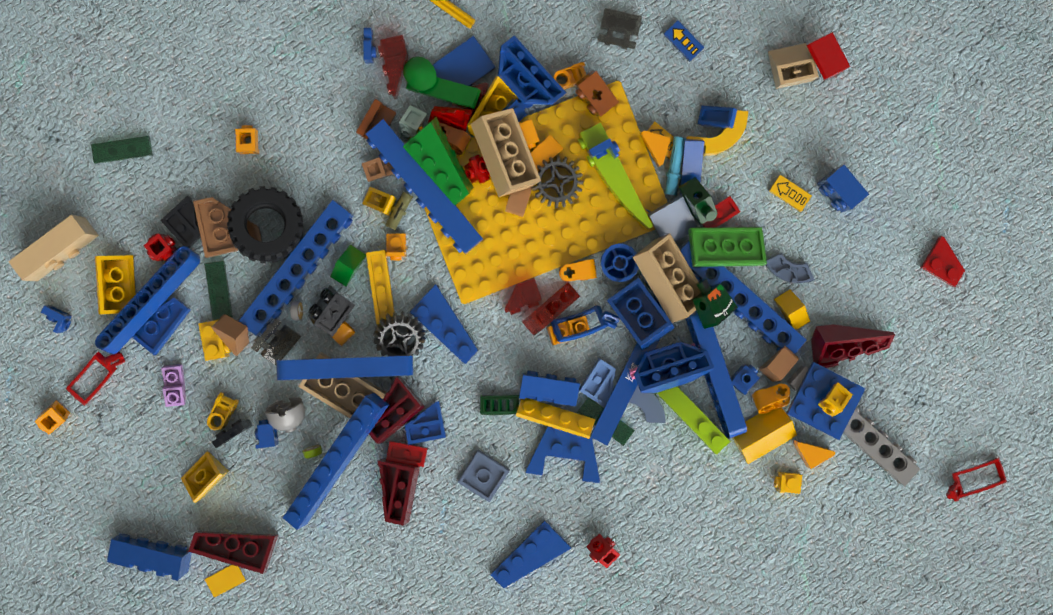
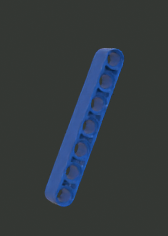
(147, 300)
(344, 367)
(718, 379)

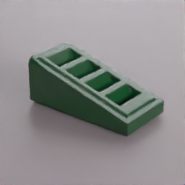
(483, 398)

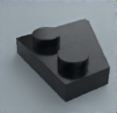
(237, 428)

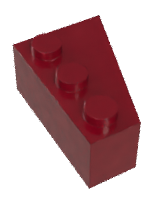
(401, 408)
(398, 490)

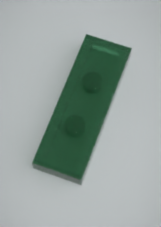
(121, 149)
(218, 289)
(594, 410)

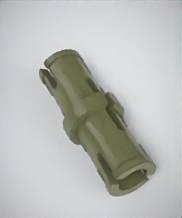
(404, 199)

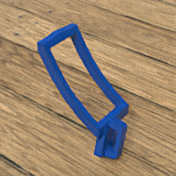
(601, 316)

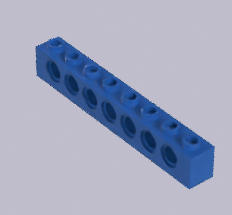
(274, 286)
(793, 339)

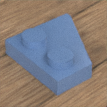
(599, 382)

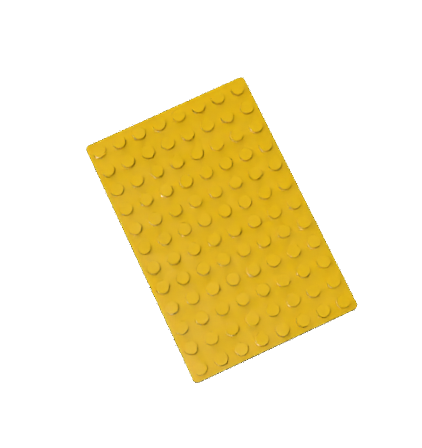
(547, 236)

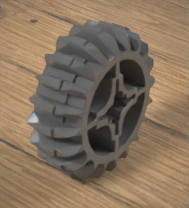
(573, 177)
(411, 327)

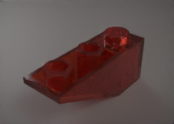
(395, 57)
(551, 309)

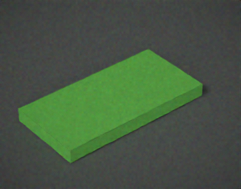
(727, 246)

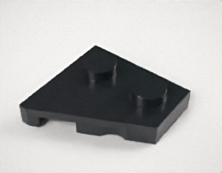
(183, 222)

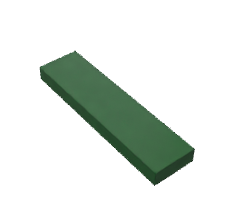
(451, 92)

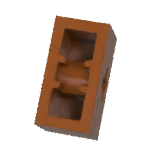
(605, 98)

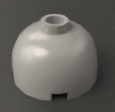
(286, 415)

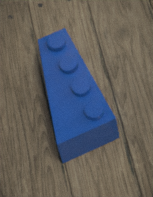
(150, 556)

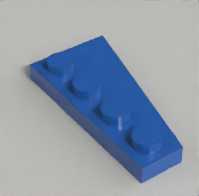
(443, 323)
(535, 551)

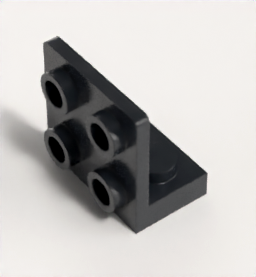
(330, 310)

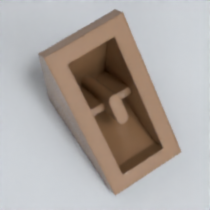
(232, 333)
(779, 364)

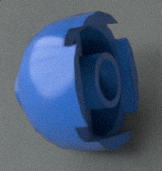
(618, 262)

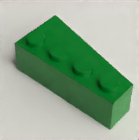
(439, 161)

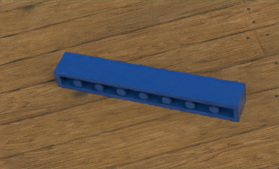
(428, 193)
(335, 460)

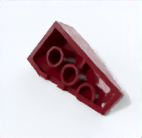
(839, 342)

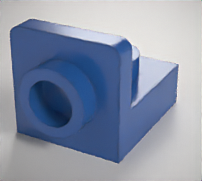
(600, 150)
(54, 315)

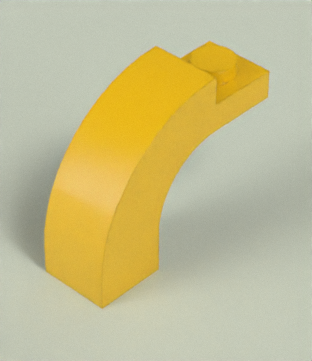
(727, 138)

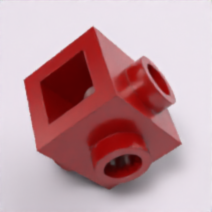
(477, 170)
(154, 247)
(603, 550)

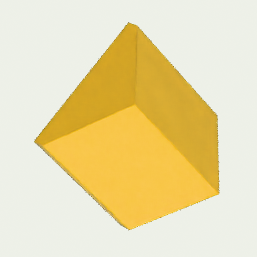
(203, 476)

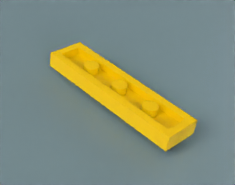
(380, 284)
(555, 417)

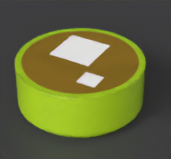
(312, 451)

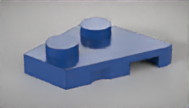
(426, 426)

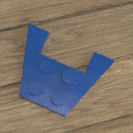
(565, 445)

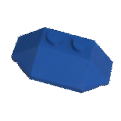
(526, 75)
(671, 367)

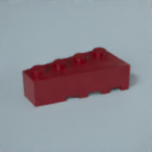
(238, 549)

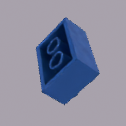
(640, 314)

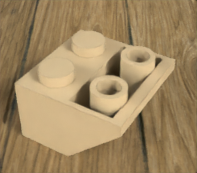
(792, 66)

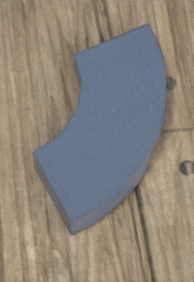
(789, 271)
(650, 406)

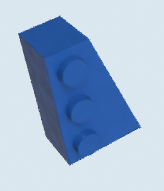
(549, 388)

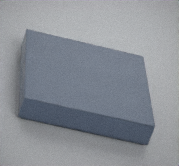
(673, 219)
(483, 475)

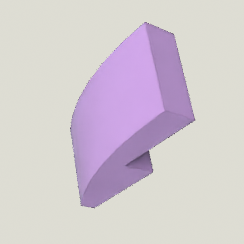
(174, 385)

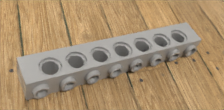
(903, 472)

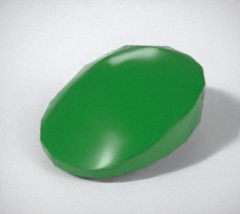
(420, 73)

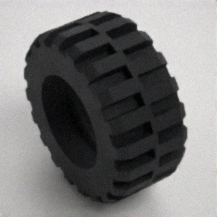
(265, 199)

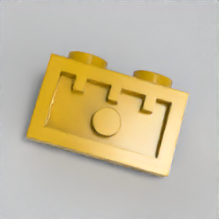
(212, 344)

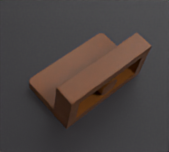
(374, 115)

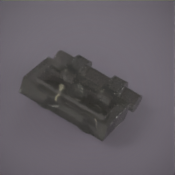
(622, 23)
(279, 345)

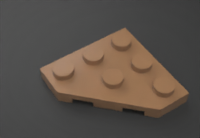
(213, 228)

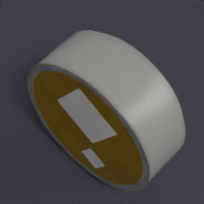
(296, 310)

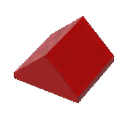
(828, 56)

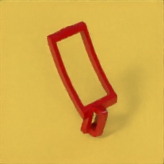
(104, 361)
(952, 494)

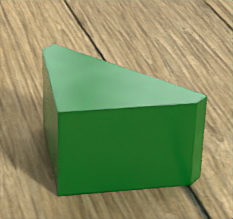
(347, 265)

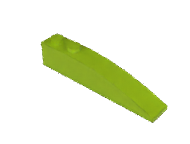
(613, 174)
(694, 419)

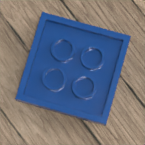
(815, 388)

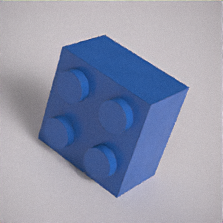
(842, 189)

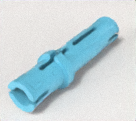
(674, 167)

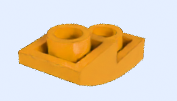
(545, 150)
(569, 328)

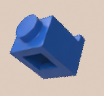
(738, 382)
(266, 435)

